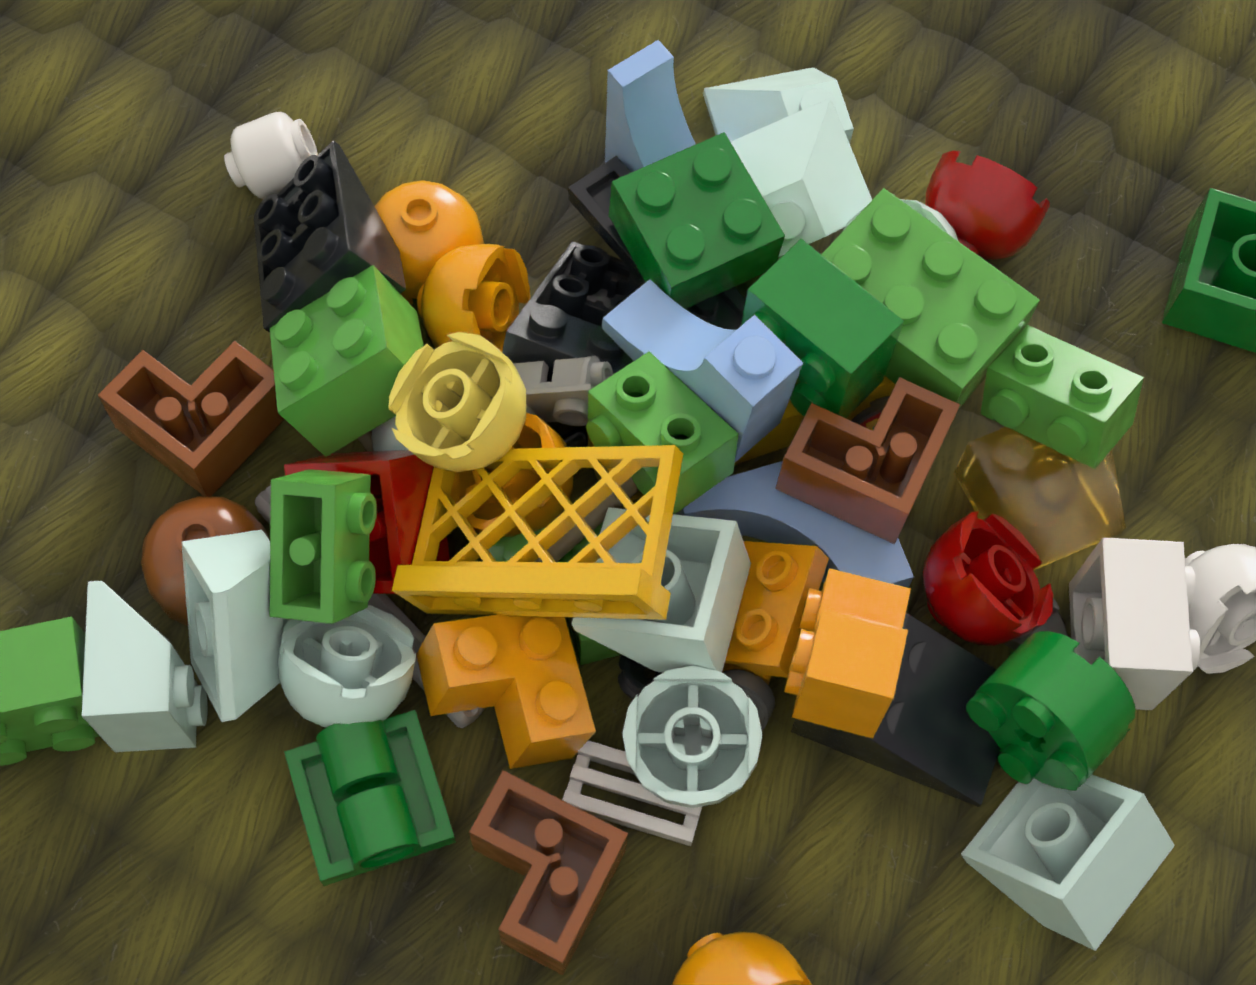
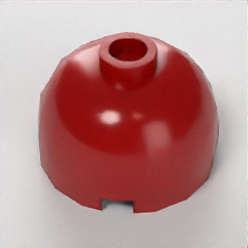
(986, 205)
(984, 582)

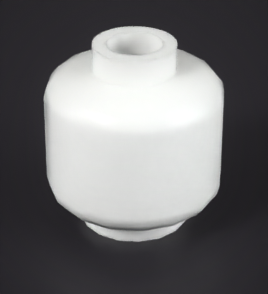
(268, 153)

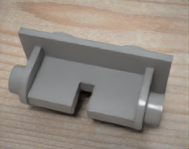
(567, 394)

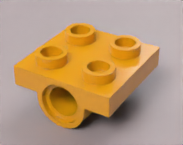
(773, 606)

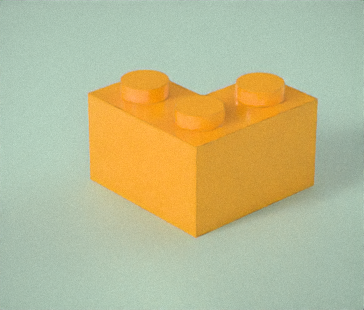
(850, 655)
(519, 668)

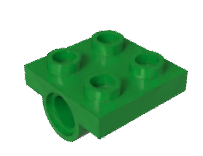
(368, 796)

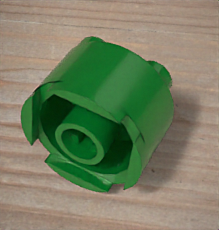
(1053, 712)

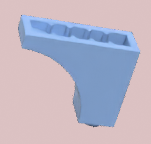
(644, 110)
(736, 372)
(783, 519)

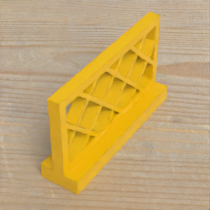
(547, 587)

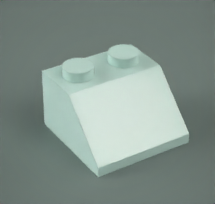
(706, 580)
(229, 619)
(135, 681)
(1071, 854)

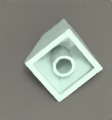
(758, 102)
(805, 173)

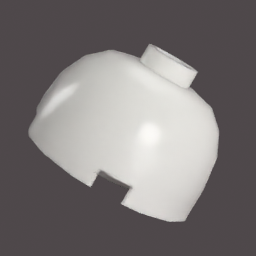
(1224, 605)

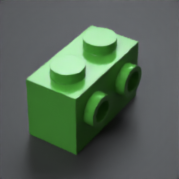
(1061, 396)
(654, 407)
(321, 545)

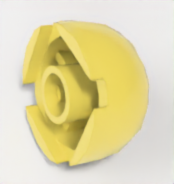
(459, 404)

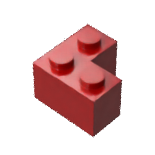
(400, 490)

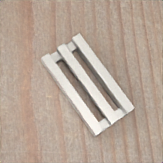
(620, 815)

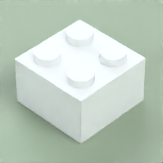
(1135, 615)

